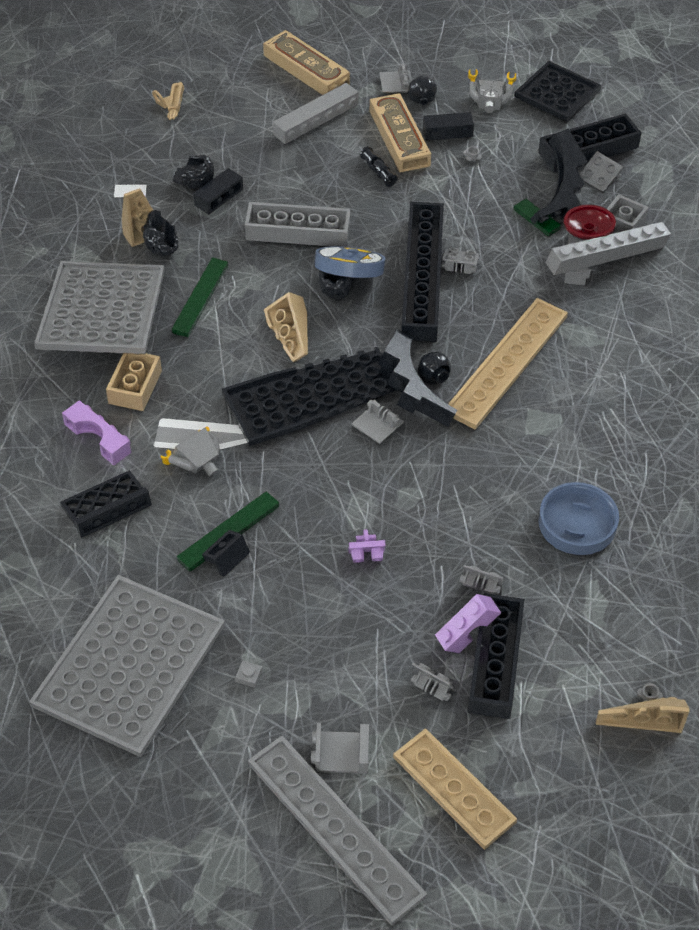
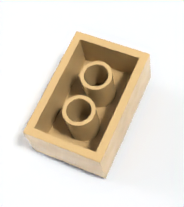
(134, 380)

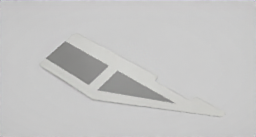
(173, 432)

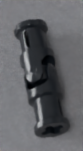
(378, 166)

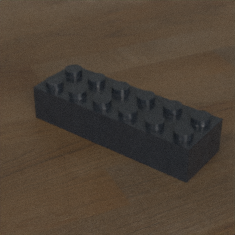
(605, 136)
(497, 660)

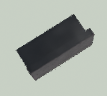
(227, 552)

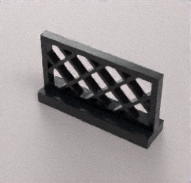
(110, 511)

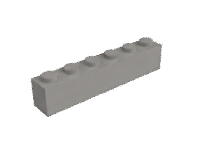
(315, 113)

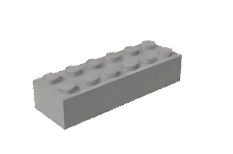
(297, 224)

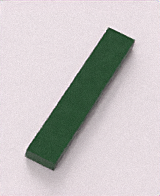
(200, 297)
(238, 523)

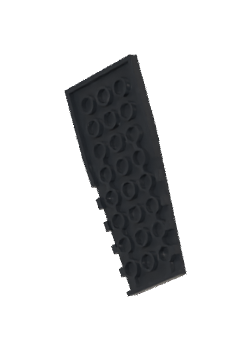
(305, 396)

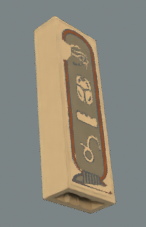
(305, 62)
(400, 132)

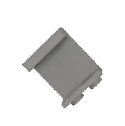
(341, 751)

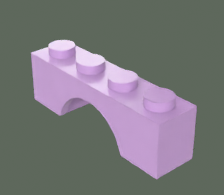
(82, 419)

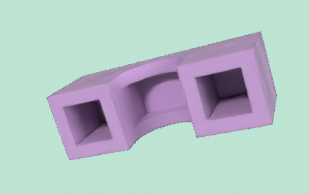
(477, 612)

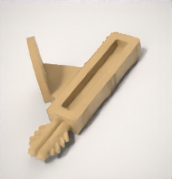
(173, 101)

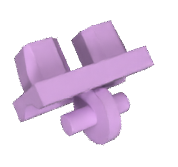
(369, 545)

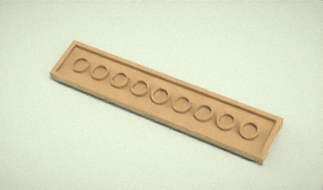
(506, 362)

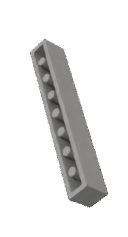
(607, 248)

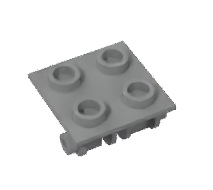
(396, 81)
(601, 171)
(454, 256)
(377, 422)
(481, 580)
(442, 684)

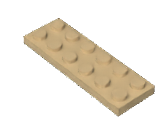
(455, 788)

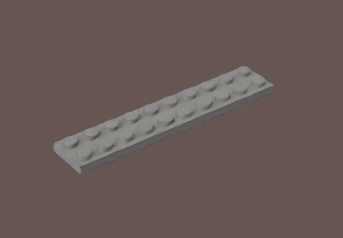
(338, 830)

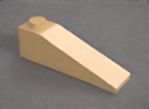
(134, 216)
(289, 322)
(656, 714)

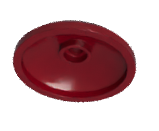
(589, 222)

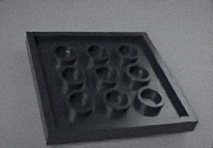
(557, 91)

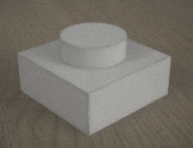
(248, 674)

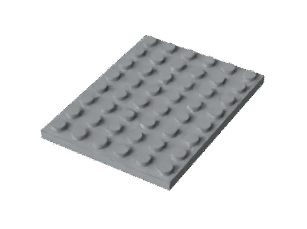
(100, 307)
(128, 665)

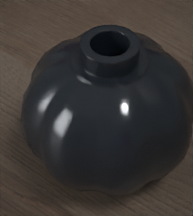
(422, 90)
(434, 365)

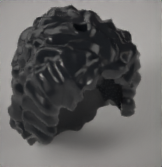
(196, 172)
(160, 235)
(335, 286)

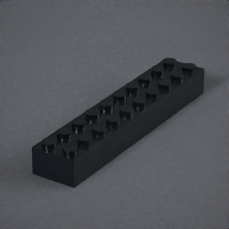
(423, 271)

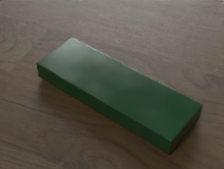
(528, 209)

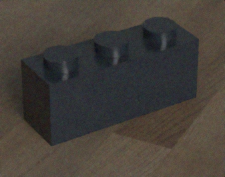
(448, 126)
(218, 191)

